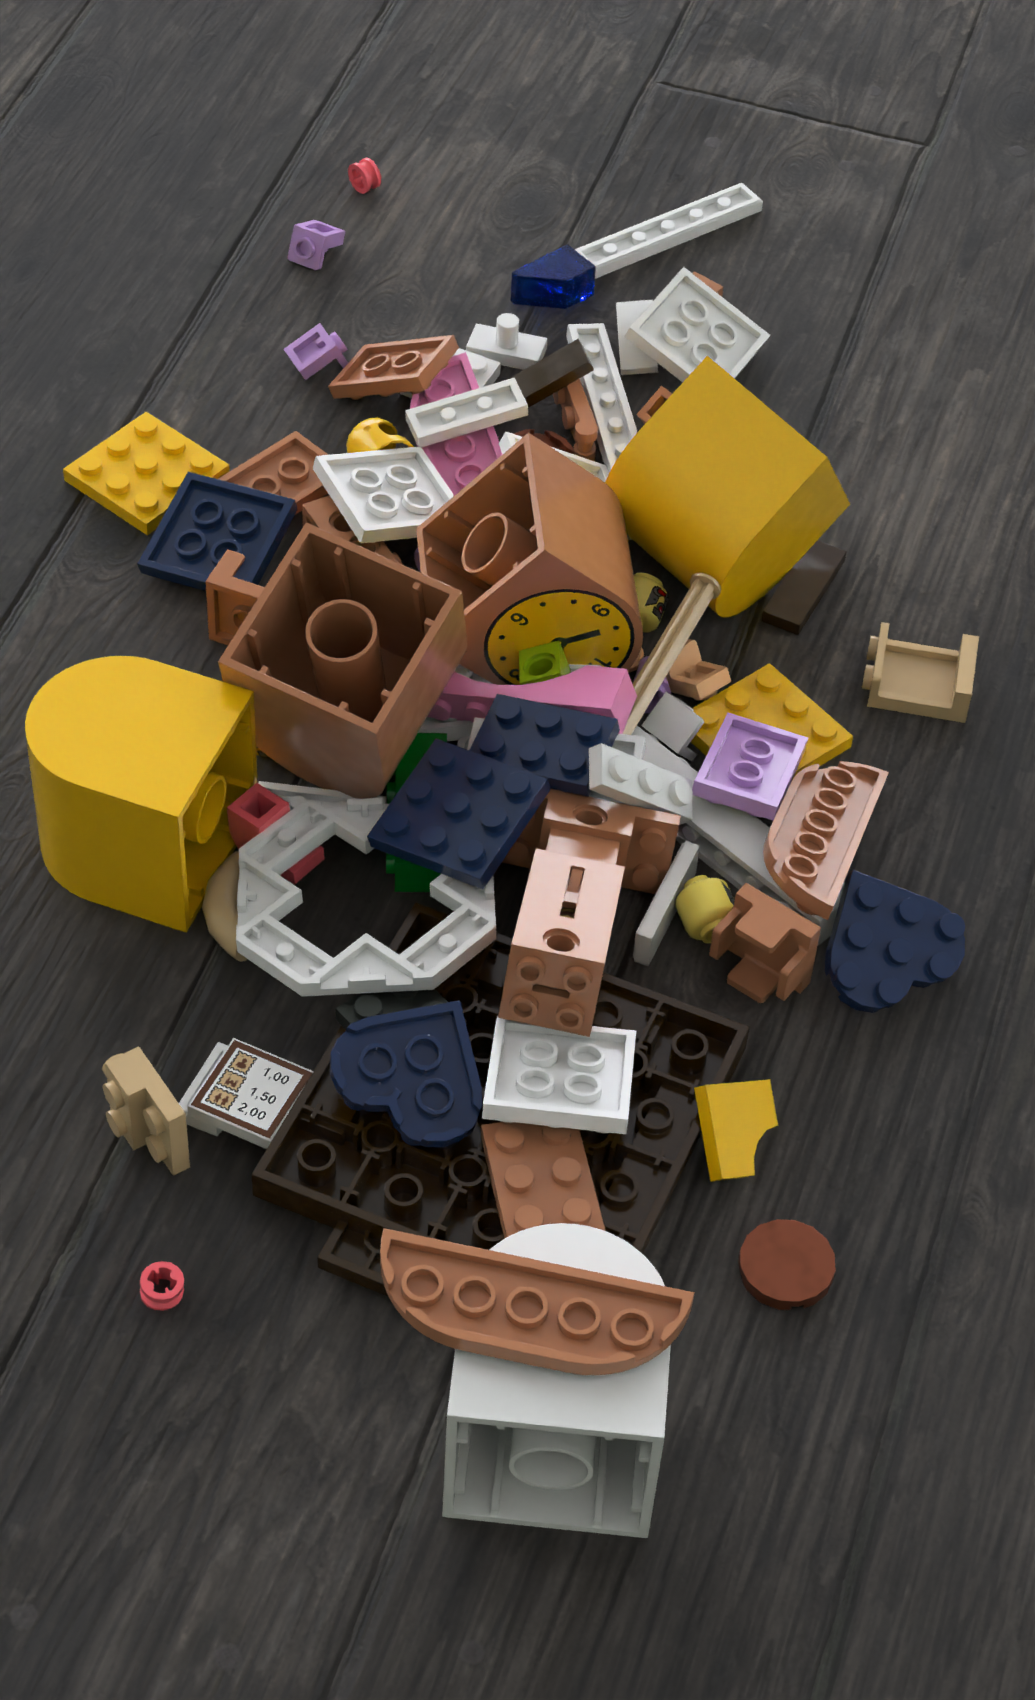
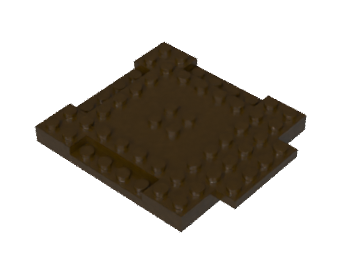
(363, 1177)

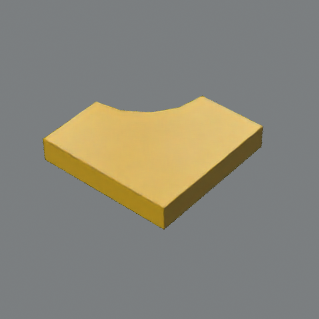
(732, 1124)

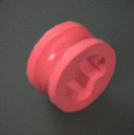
(364, 175)
(154, 1273)

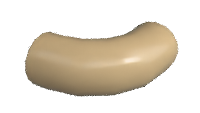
(221, 905)

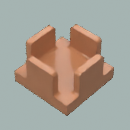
(773, 943)

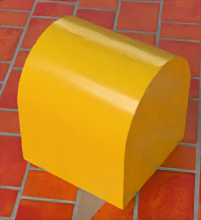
(724, 489)
(138, 782)

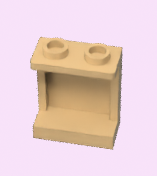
(920, 677)

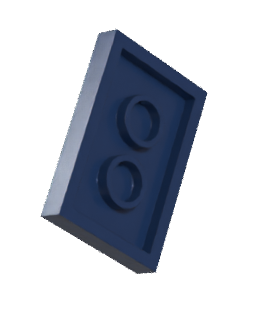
(544, 740)

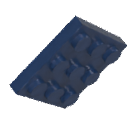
(208, 520)
(459, 813)

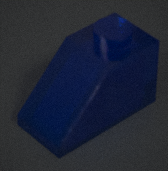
(554, 280)

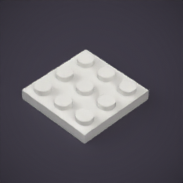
(694, 323)
(383, 491)
(560, 1077)

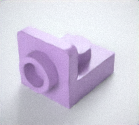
(311, 241)
(316, 350)

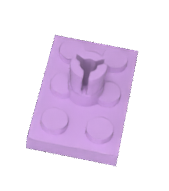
(749, 766)

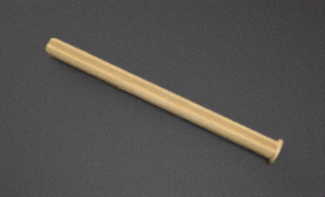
(670, 644)

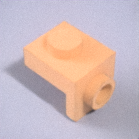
(696, 677)

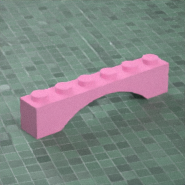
(588, 689)

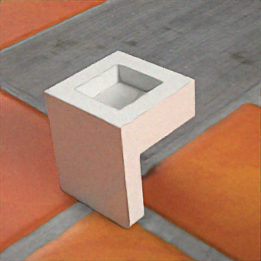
(674, 724)

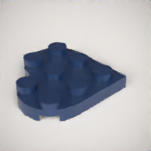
(889, 942)
(414, 1069)

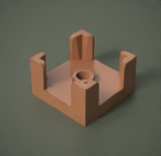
(228, 598)

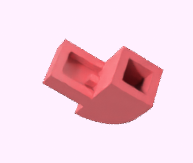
(256, 812)

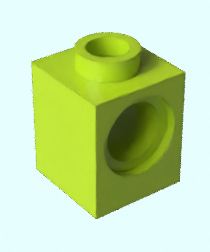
(542, 663)

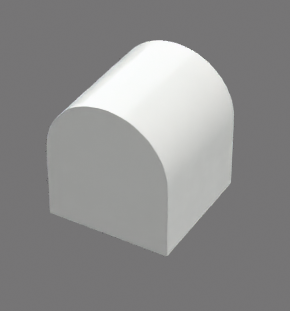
(552, 1442)

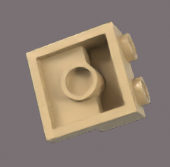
(145, 1109)

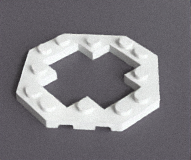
(366, 963)

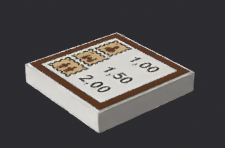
(249, 1093)

